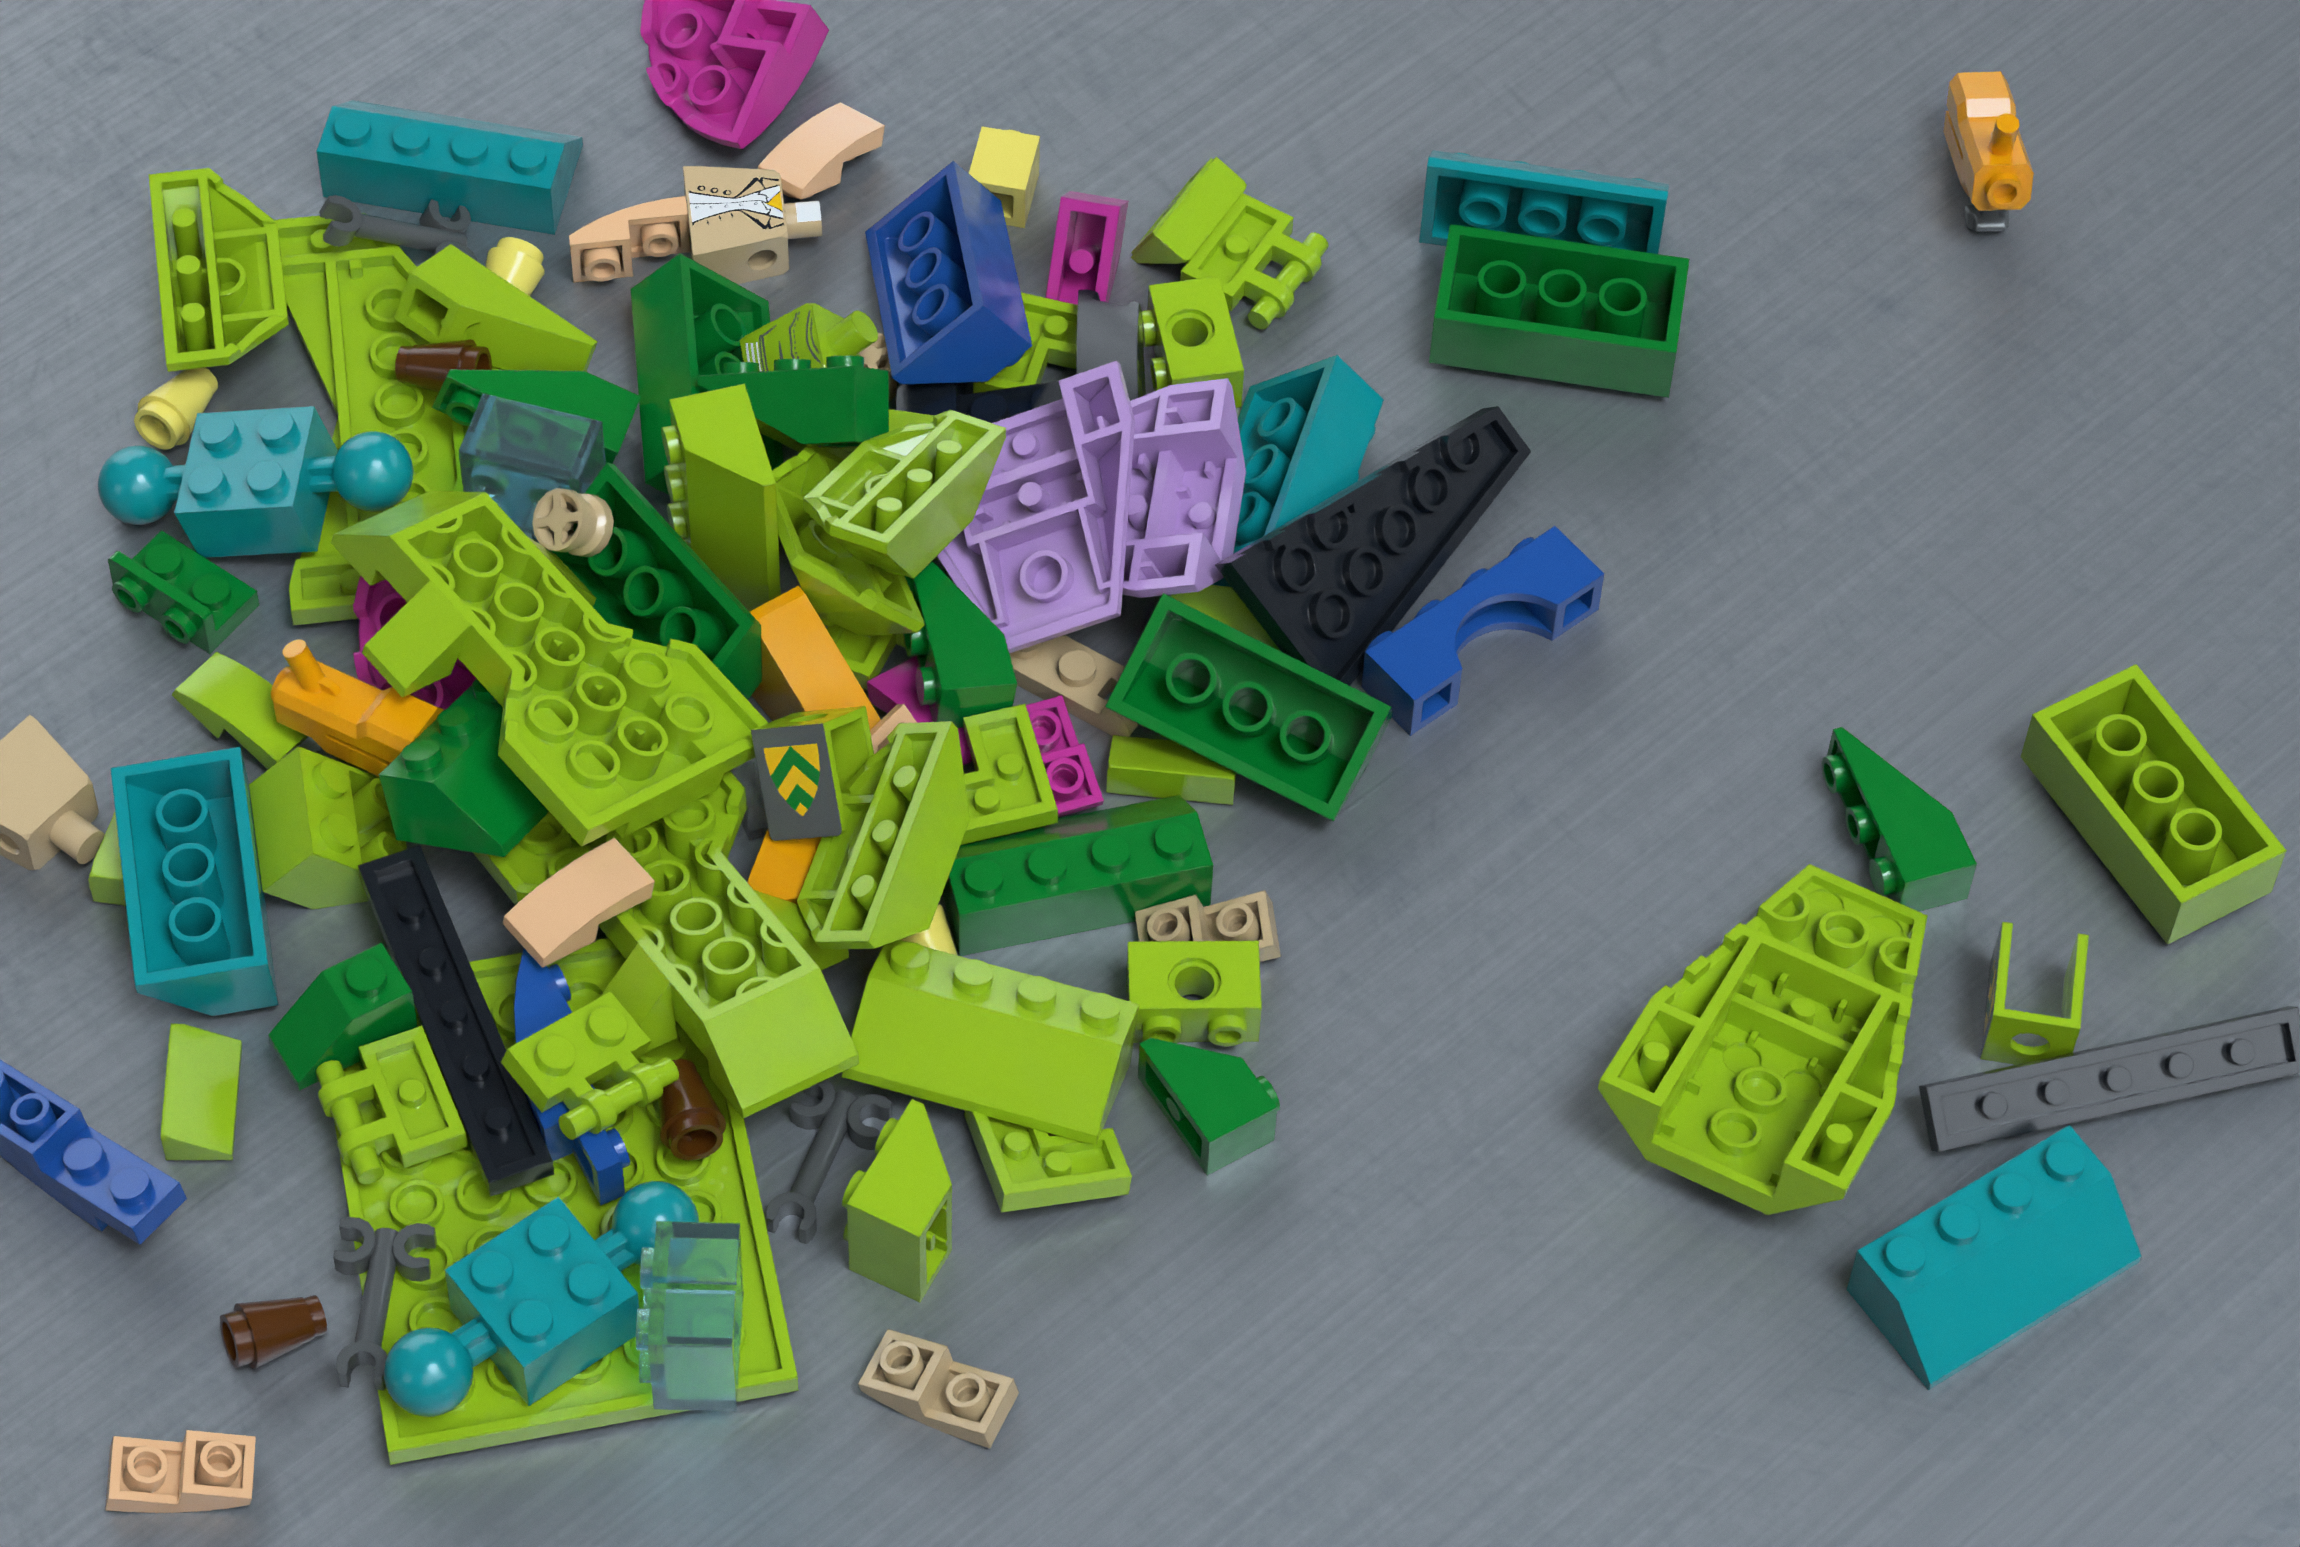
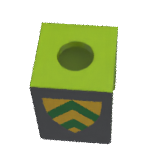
(806, 765)
(2004, 1024)

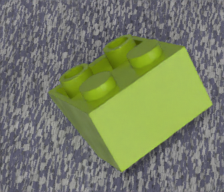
(316, 827)
(901, 1208)

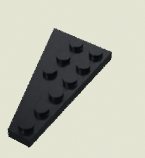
(1372, 549)

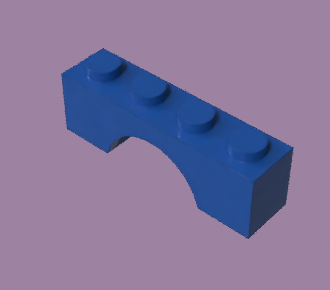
(1536, 589)

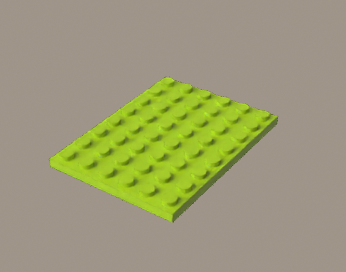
(456, 1202)

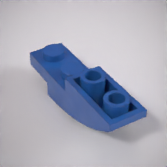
(540, 1001)
(79, 1165)

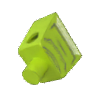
(806, 334)

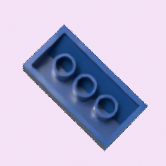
(948, 283)

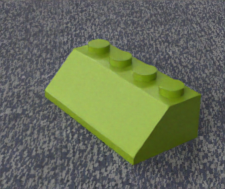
(724, 491)
(992, 1040)

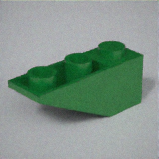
(561, 391)
(813, 405)
(958, 652)
(1906, 833)

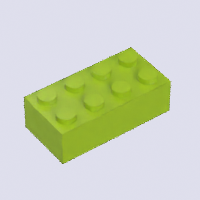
(2152, 803)

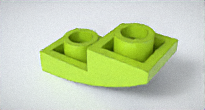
(240, 702)

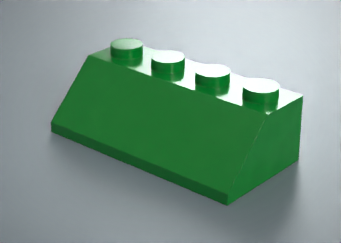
(684, 328)
(663, 588)
(1250, 708)
(456, 788)
(1076, 874)

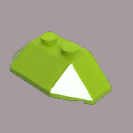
(214, 270)
(908, 491)
(836, 583)
(899, 845)

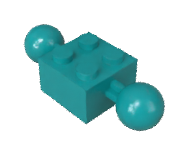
(256, 480)
(535, 1303)

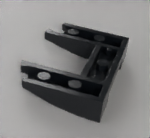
(1103, 336)

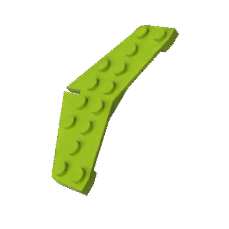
(345, 316)

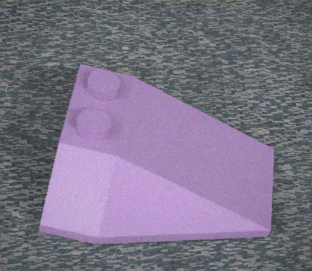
(1183, 488)
(1053, 515)

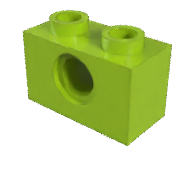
(1191, 335)
(1217, 970)

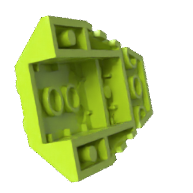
(1776, 1048)

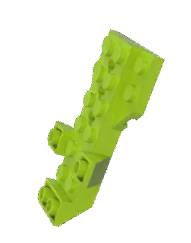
(589, 715)
(709, 952)

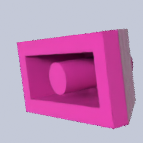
(1086, 246)

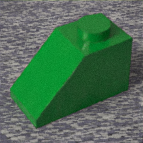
(341, 1011)
(1209, 1100)

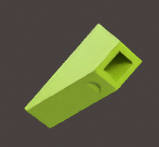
(463, 300)

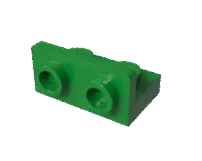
(182, 592)

